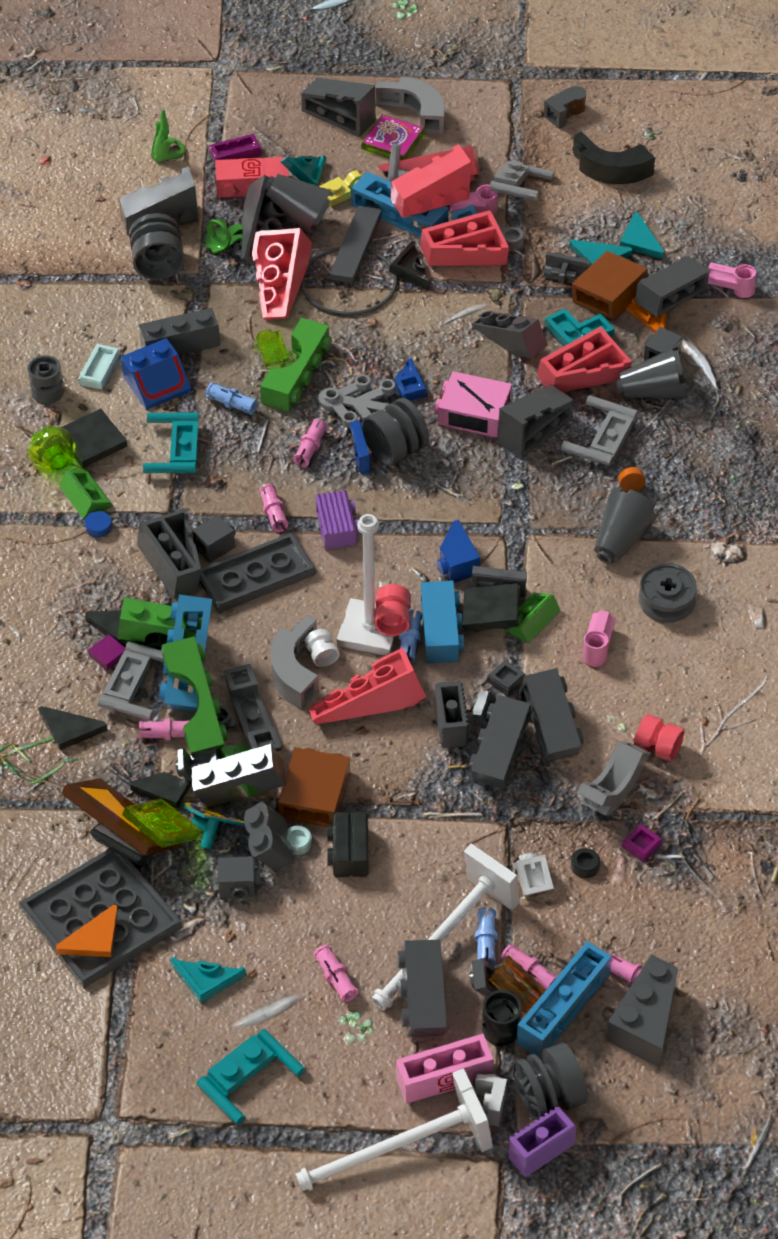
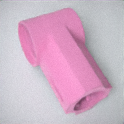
(482, 200)
(740, 279)
(598, 638)

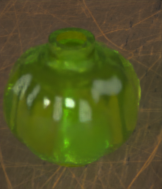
(55, 446)

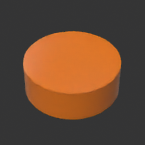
(631, 478)

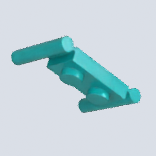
(183, 442)
(241, 1066)

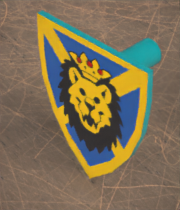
(209, 826)

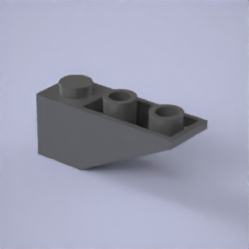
(514, 333)

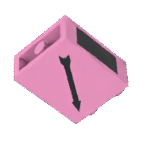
(472, 403)

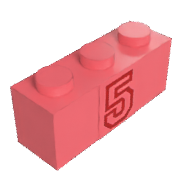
(236, 174)

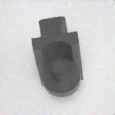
(564, 267)

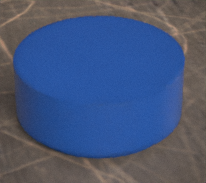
(98, 524)

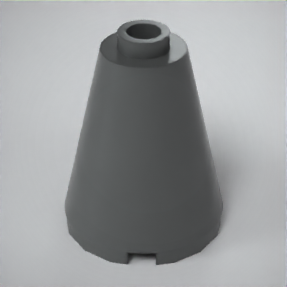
(299, 200)
(654, 378)
(623, 523)

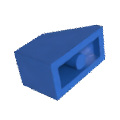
(457, 554)

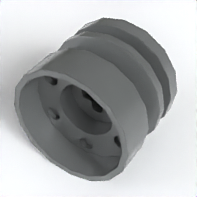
(156, 246)
(395, 431)
(550, 1081)

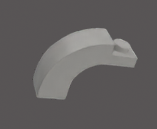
(416, 96)
(289, 677)
(616, 779)

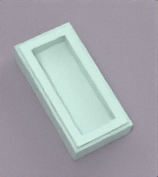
(99, 366)

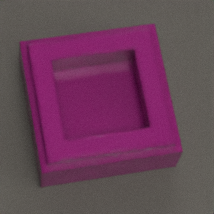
(106, 652)
(642, 843)

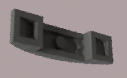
(250, 708)

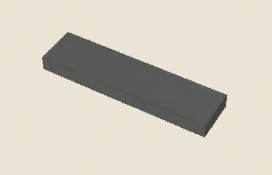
(355, 244)

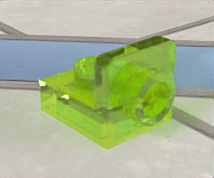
(270, 347)

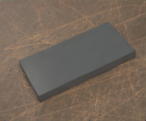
(256, 572)

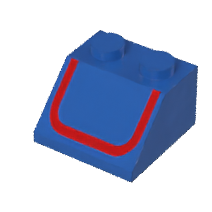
(155, 374)

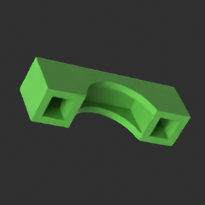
(284, 385)
(184, 663)

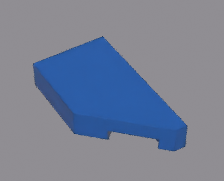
(410, 383)
(360, 448)

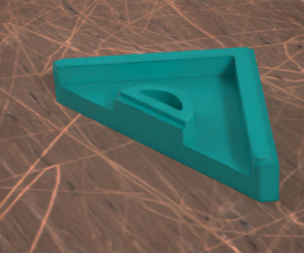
(305, 167)
(641, 238)
(593, 250)
(206, 978)

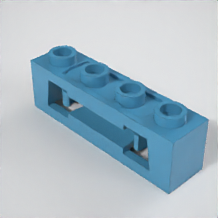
(377, 189)
(190, 608)
(564, 999)

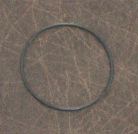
(354, 312)

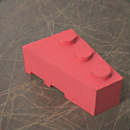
(433, 186)
(465, 242)
(584, 363)

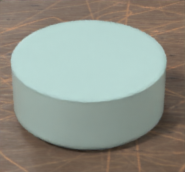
(300, 839)

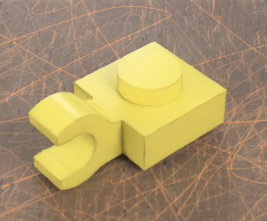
(341, 188)

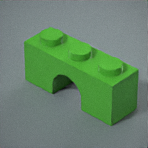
(144, 617)

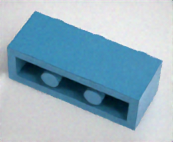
(441, 622)

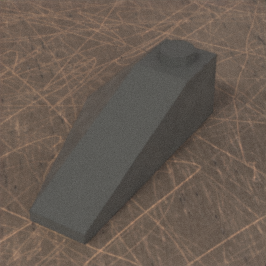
(260, 215)

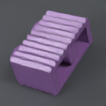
(336, 519)
(541, 1141)

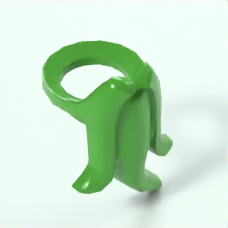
(162, 142)
(222, 237)

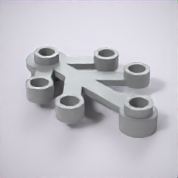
(335, 399)

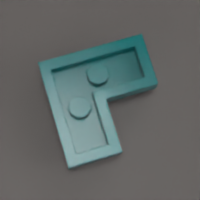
(568, 329)

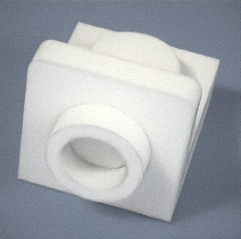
(533, 873)
(494, 1090)

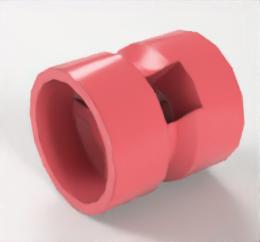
(392, 610)
(659, 737)

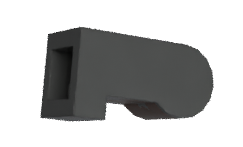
(564, 105)

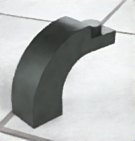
(613, 167)

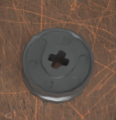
(667, 592)

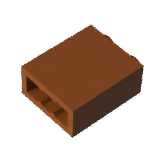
(608, 285)
(314, 786)

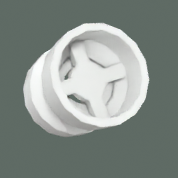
(320, 643)

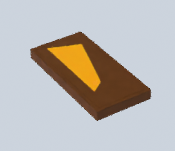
(106, 807)

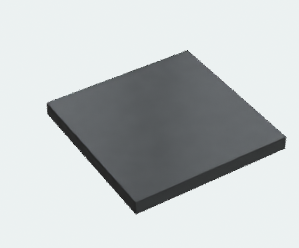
(85, 894)

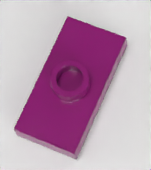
(236, 148)

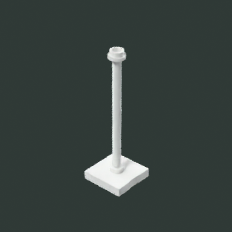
(358, 626)
(489, 878)
(468, 1112)

